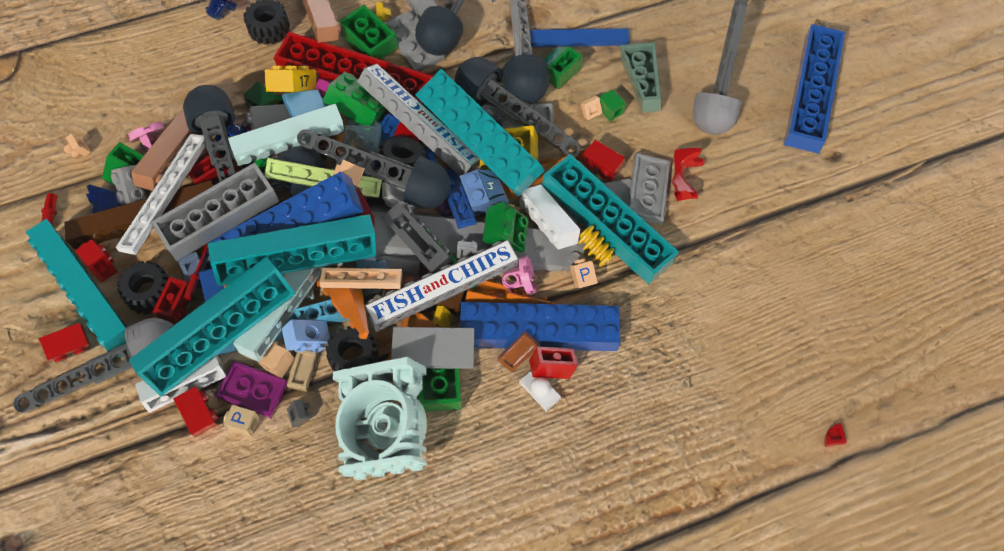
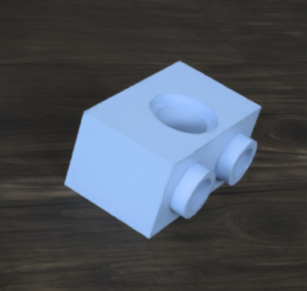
(306, 335)

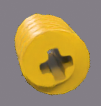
(595, 245)

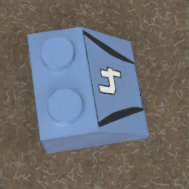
(482, 190)

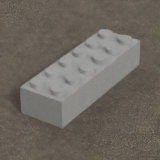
(215, 211)

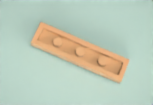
(361, 278)

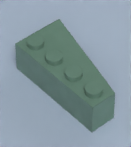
(642, 71)

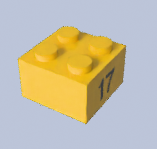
(290, 79)

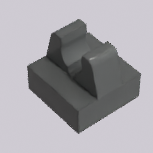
(297, 413)

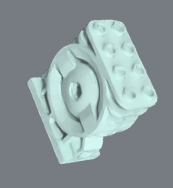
(363, 397)

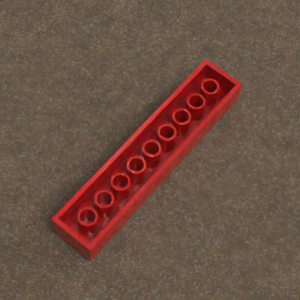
(332, 61)

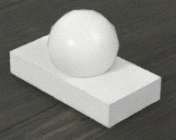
(393, 194)
(540, 390)

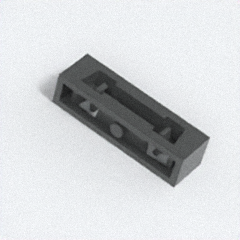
(398, 215)

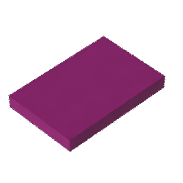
(252, 389)

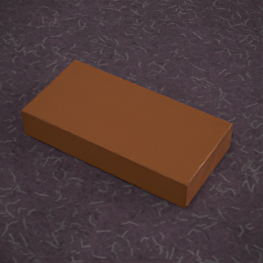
(518, 351)

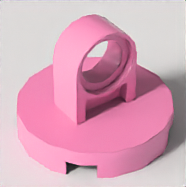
(147, 135)
(523, 274)

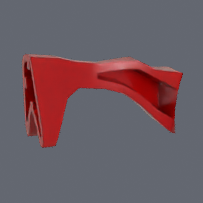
(683, 159)

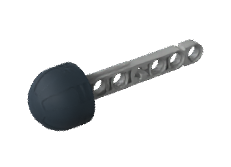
(525, 74)

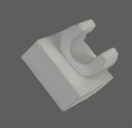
(466, 249)

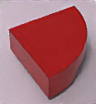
(835, 436)

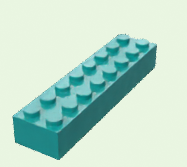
(480, 132)
(623, 228)
(295, 248)
(78, 285)
(211, 327)

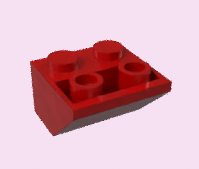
(204, 171)

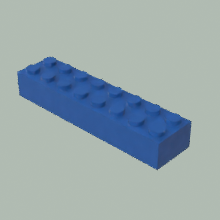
(814, 89)
(323, 202)
(549, 324)

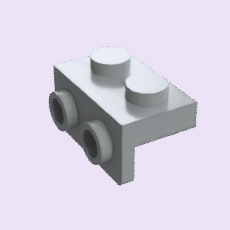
(126, 190)

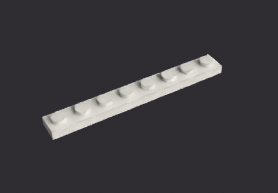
(162, 195)

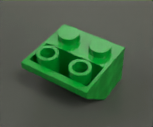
(562, 65)
(119, 157)
(505, 224)

